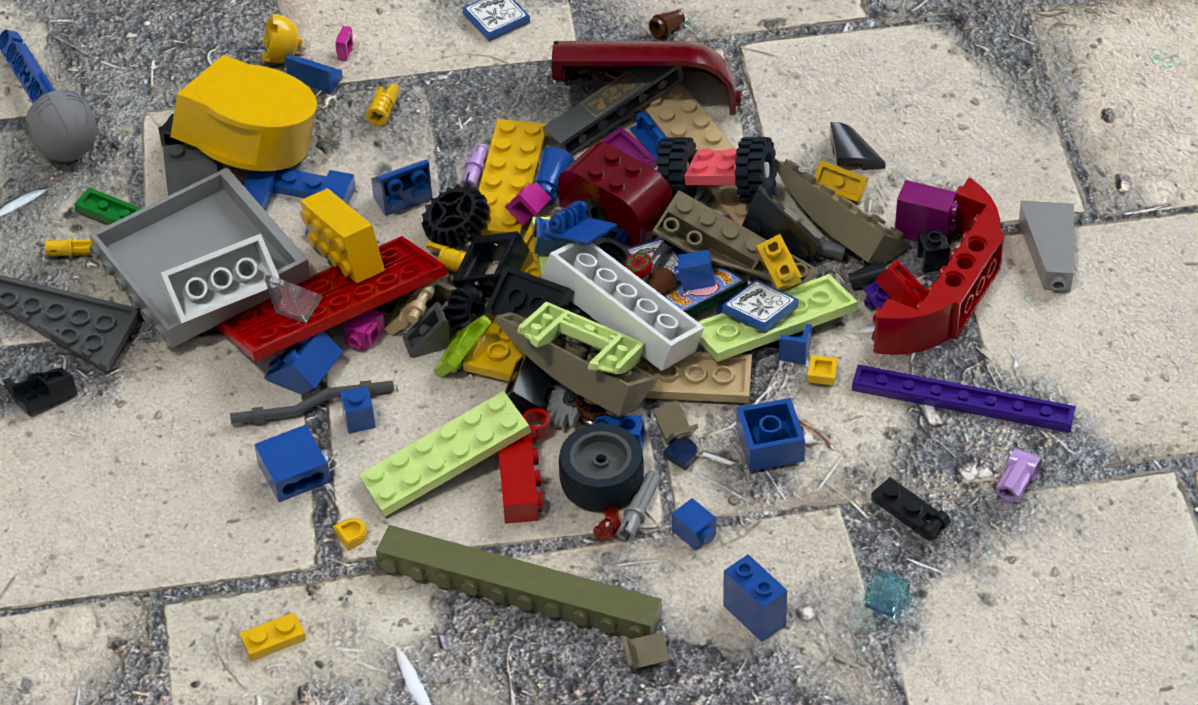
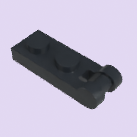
(910, 509)

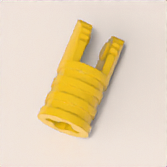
(382, 104)
(449, 256)

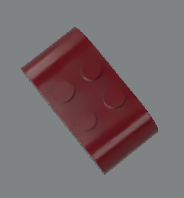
(622, 185)

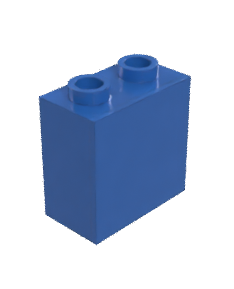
(292, 463)
(755, 597)

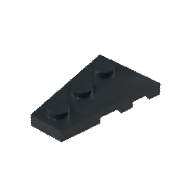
(769, 220)
(524, 294)

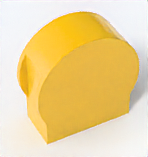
(246, 116)

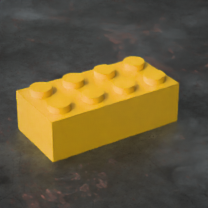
(341, 235)

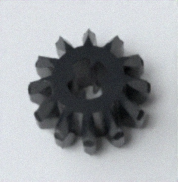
(464, 306)

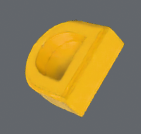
(351, 532)

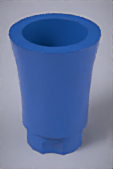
(551, 164)

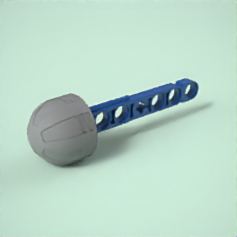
(58, 119)

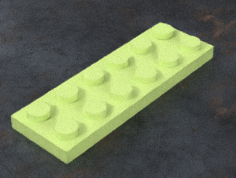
(818, 303)
(444, 453)

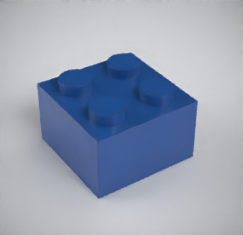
(770, 434)

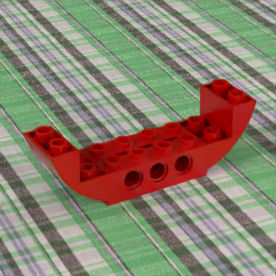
(958, 287)

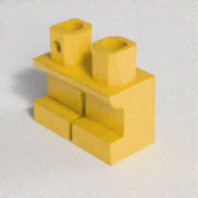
(778, 263)

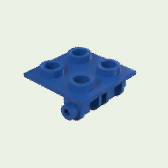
(574, 225)

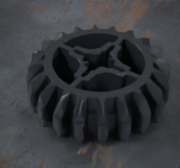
(456, 216)

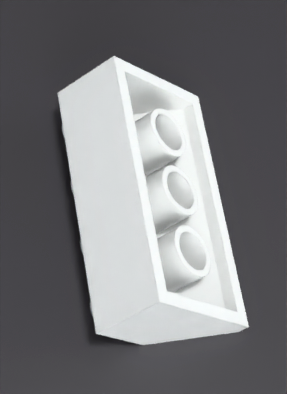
(217, 278)

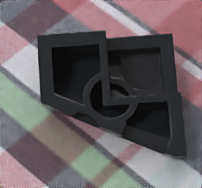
(852, 148)
(42, 389)

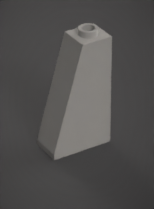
(1050, 240)

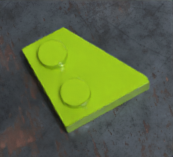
(460, 346)

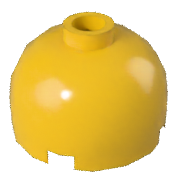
(280, 39)

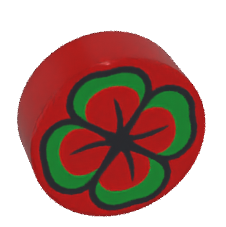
(639, 264)

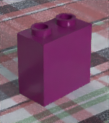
(925, 209)

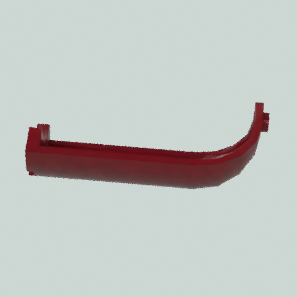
(642, 53)

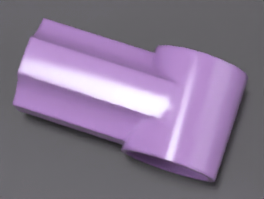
(1020, 470)

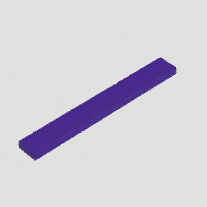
(964, 398)

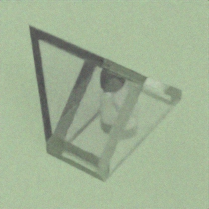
(292, 299)

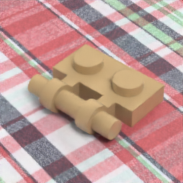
(409, 308)

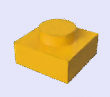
(822, 370)

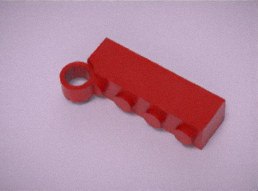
(518, 472)

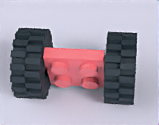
(745, 167)

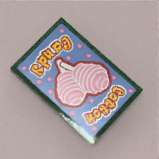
(699, 300)

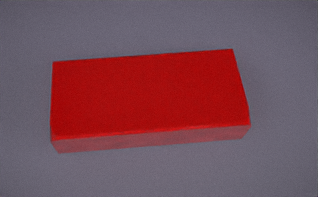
(901, 285)

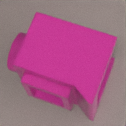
(528, 202)
(364, 329)

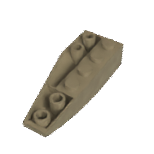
(840, 218)
(699, 228)

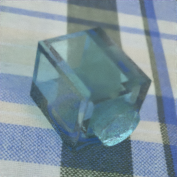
(888, 594)

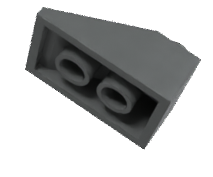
(186, 166)

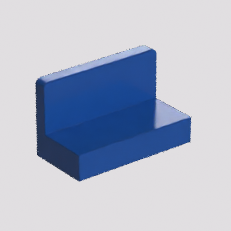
(313, 73)

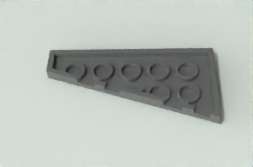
(78, 322)

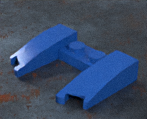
(298, 184)

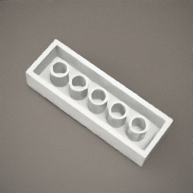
(624, 303)

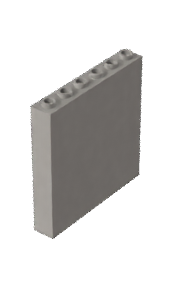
(184, 228)

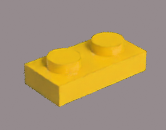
(841, 180)
(272, 636)

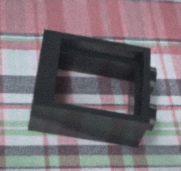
(510, 252)

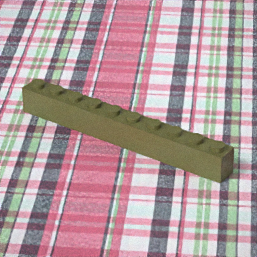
(518, 583)

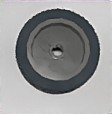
(601, 467)

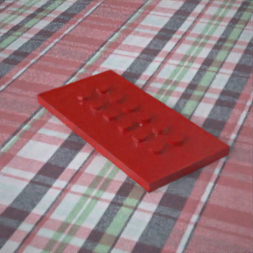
(265, 332)

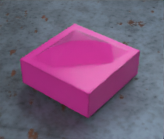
(344, 43)

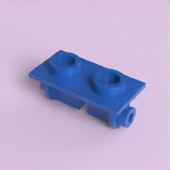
(648, 133)

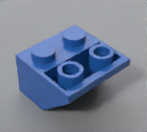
(403, 187)
(304, 363)

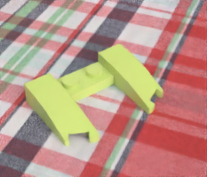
(618, 351)

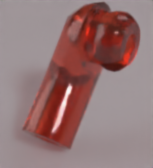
(608, 526)

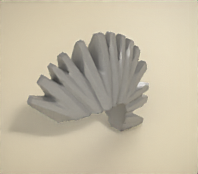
(560, 406)

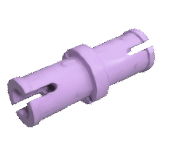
(474, 165)

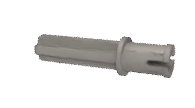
(635, 513)

